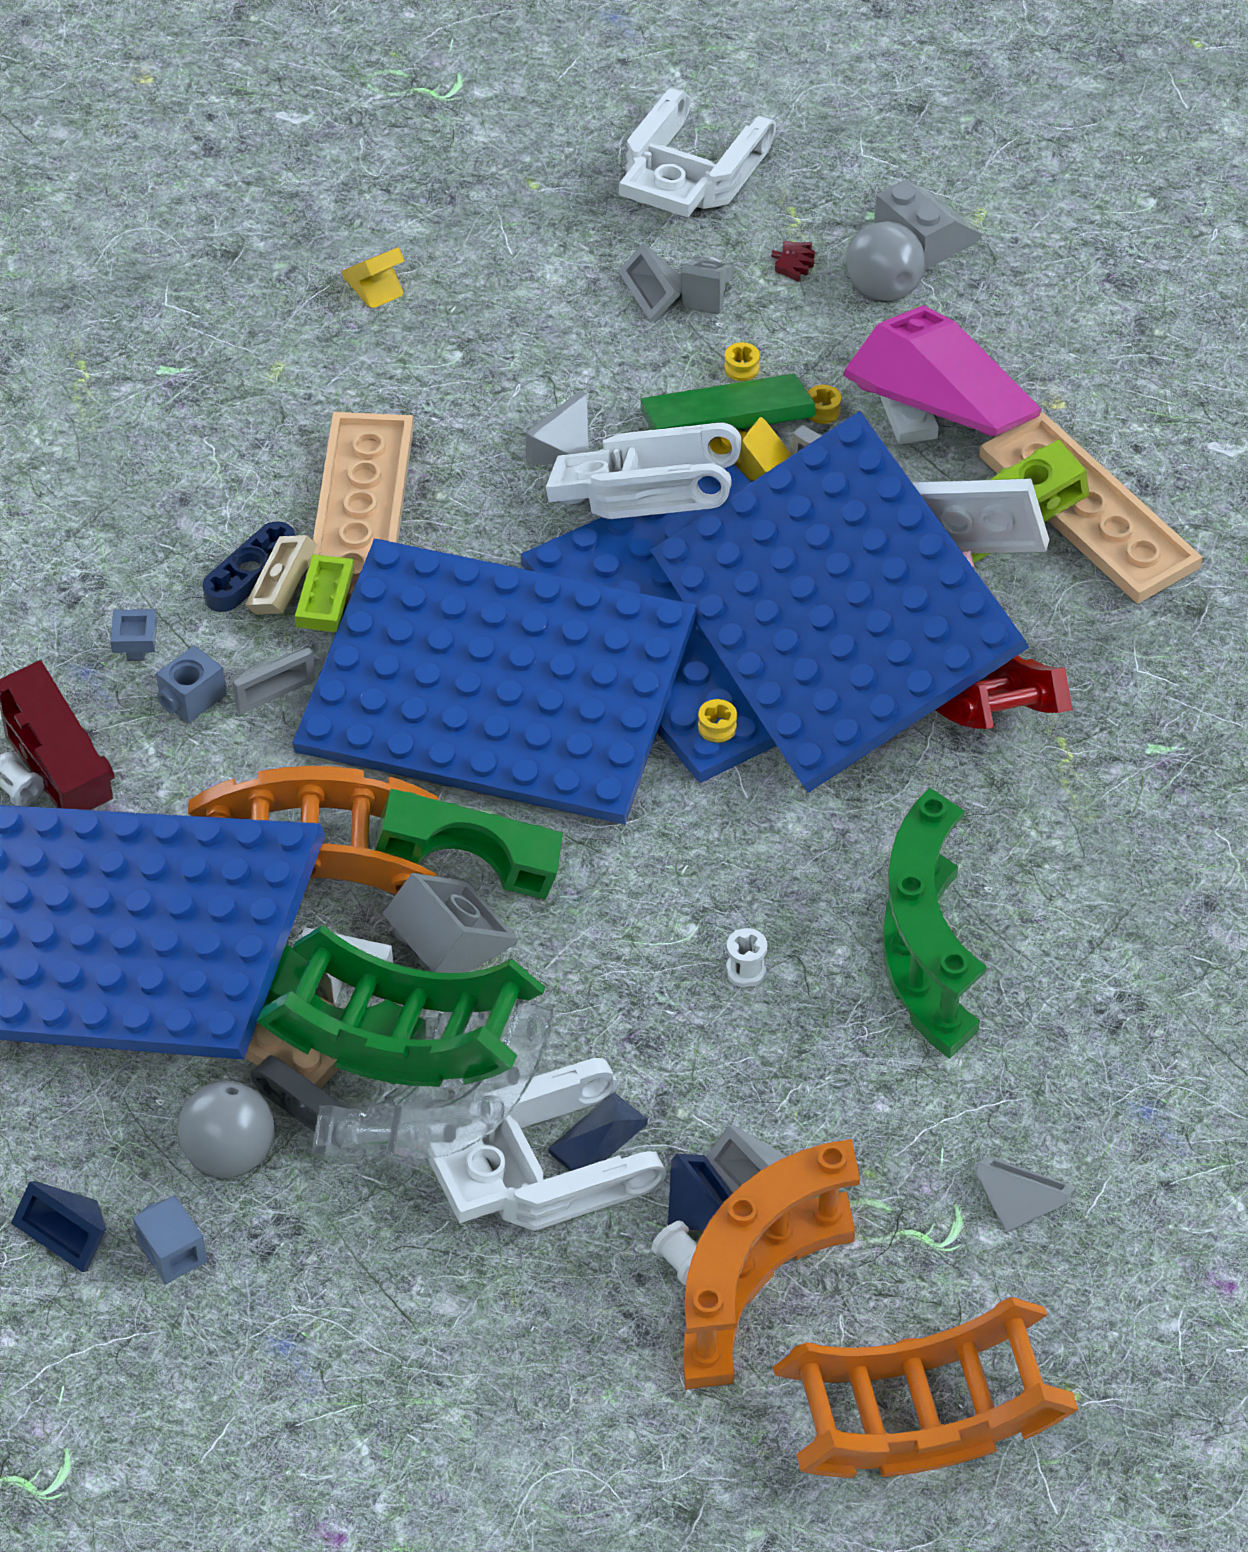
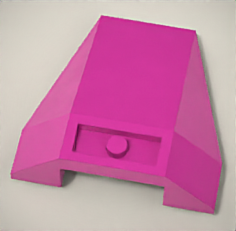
(940, 370)

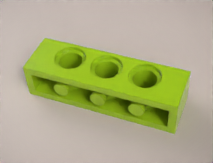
(1056, 478)

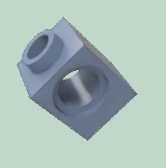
(190, 684)
(169, 1239)

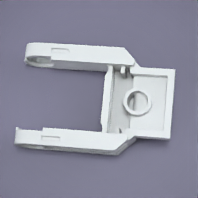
(681, 180)
(647, 472)
(506, 1177)

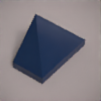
(598, 1134)
(695, 1191)
(61, 1222)

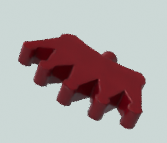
(794, 259)

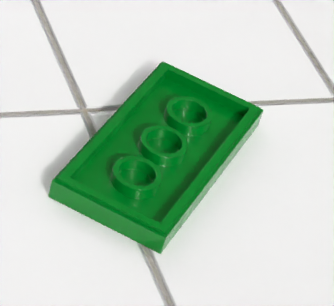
(737, 404)

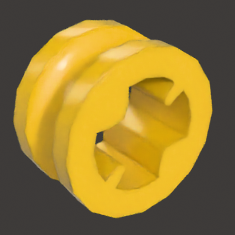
(741, 352)
(828, 395)
(709, 713)

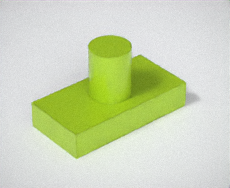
(324, 593)

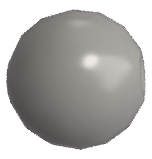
(885, 261)
(225, 1129)

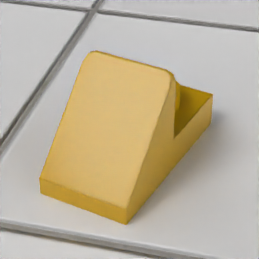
(376, 278)
(759, 449)

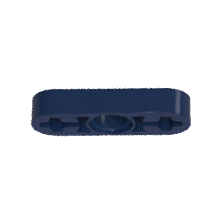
(243, 582)

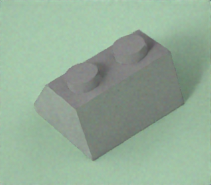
(927, 216)
(447, 924)

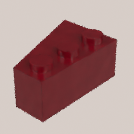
(52, 740)

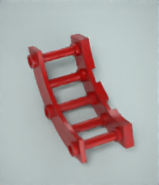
(1008, 687)

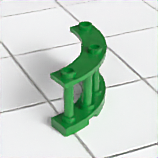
(920, 951)
(397, 1058)

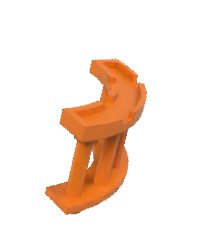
(314, 789)
(754, 1236)
(936, 1444)

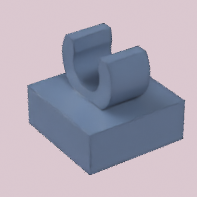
(134, 632)

